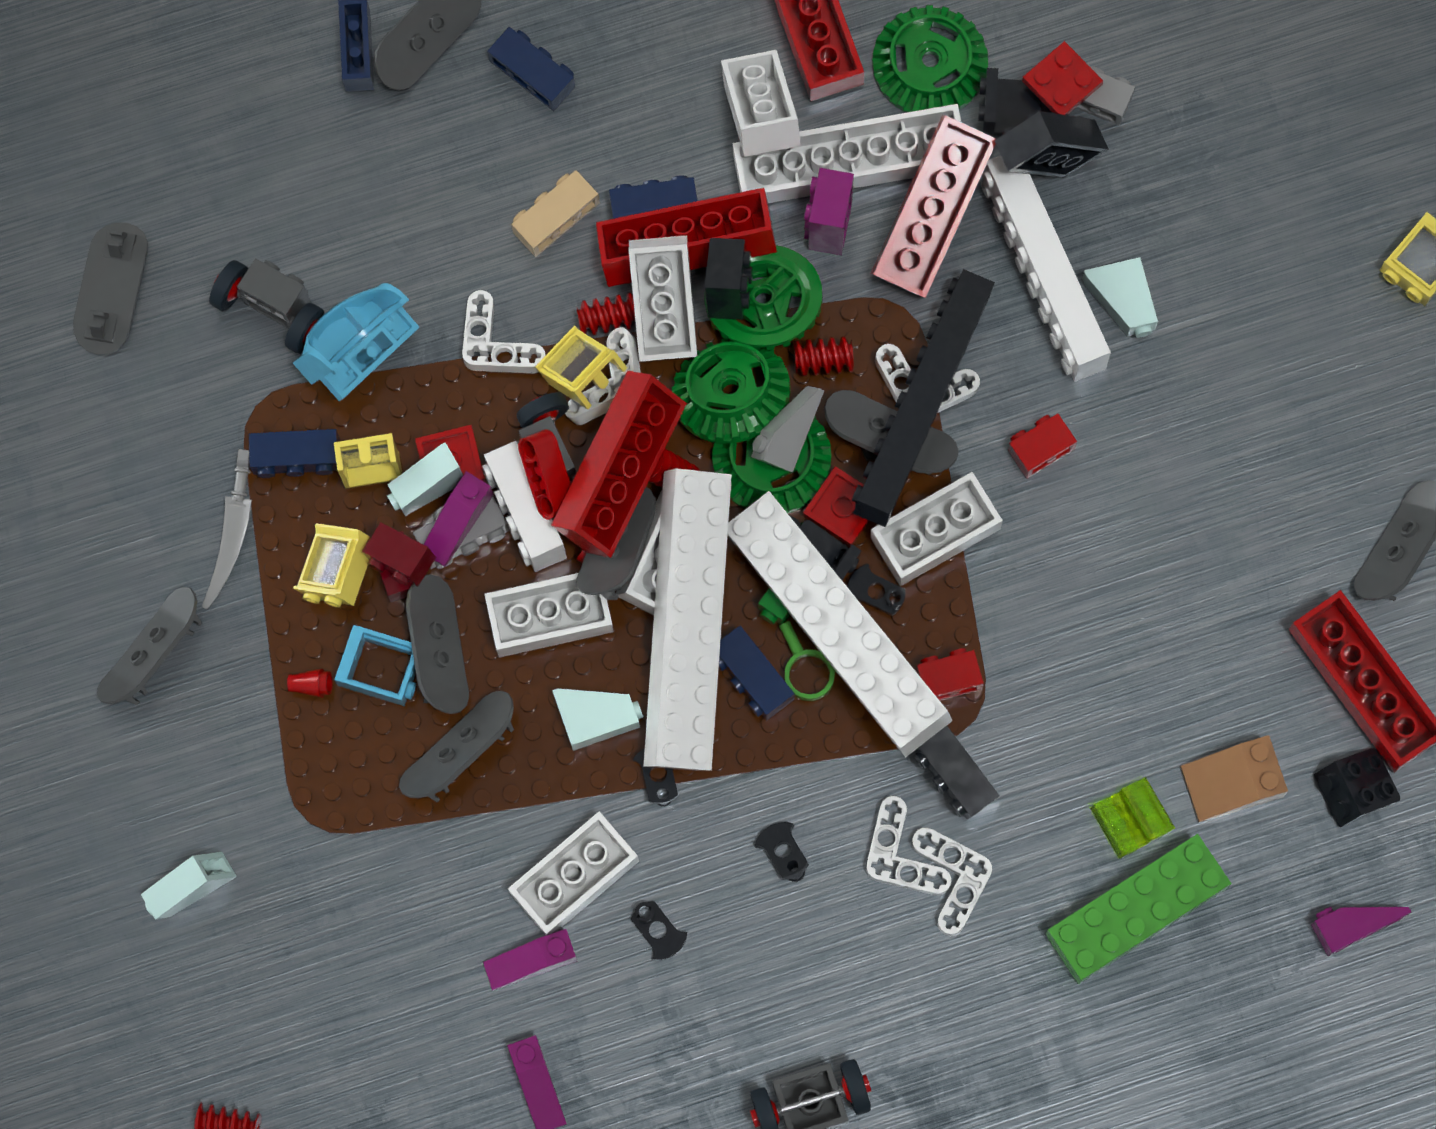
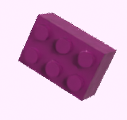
(828, 211)

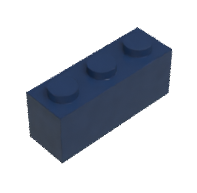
(356, 45)
(532, 68)
(651, 196)
(293, 452)
(753, 674)

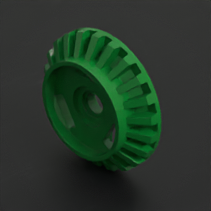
(915, 88)
(785, 276)
(749, 407)
(755, 478)

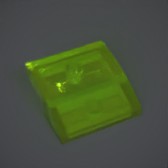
(1132, 818)

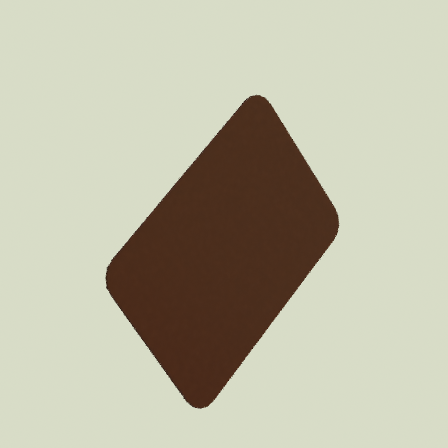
(353, 748)

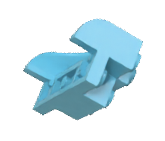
(348, 345)

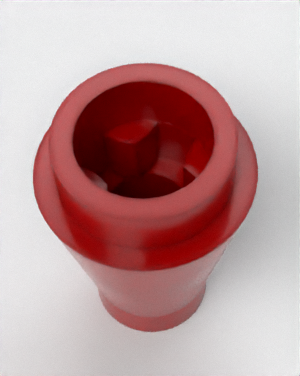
(312, 683)

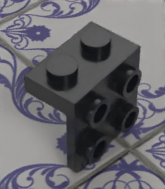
(1005, 102)
(839, 556)
(1357, 786)

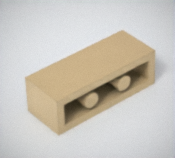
(555, 212)

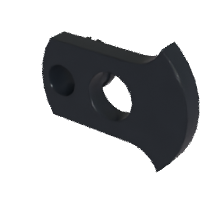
(861, 582)
(654, 788)
(780, 834)
(669, 944)

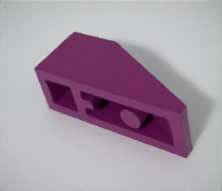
(458, 517)
(1351, 924)
(530, 960)
(537, 1083)

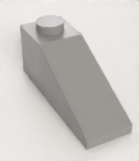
(786, 433)

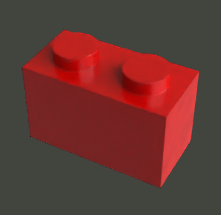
(1041, 445)
(952, 674)

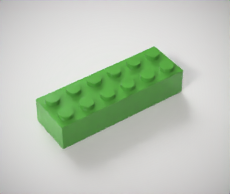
(1138, 909)

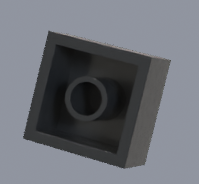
(728, 278)

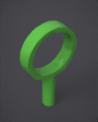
(798, 652)

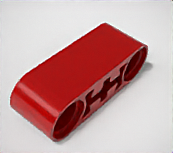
(545, 471)

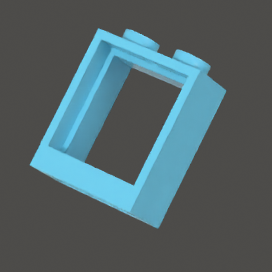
(352, 655)

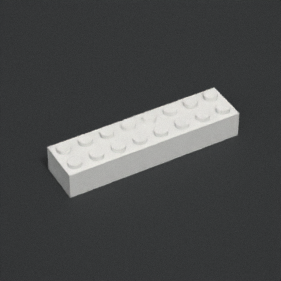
(870, 149)
(1046, 269)

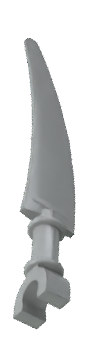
(234, 529)

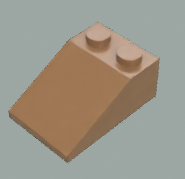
(1234, 779)

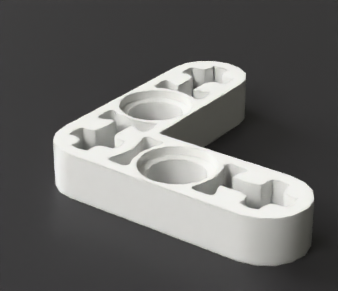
(618, 337)
(484, 345)
(899, 361)
(888, 855)
(965, 880)

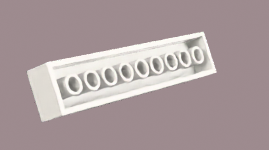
(687, 620)
(838, 624)

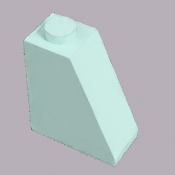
(1124, 295)
(425, 480)
(596, 715)
(187, 884)

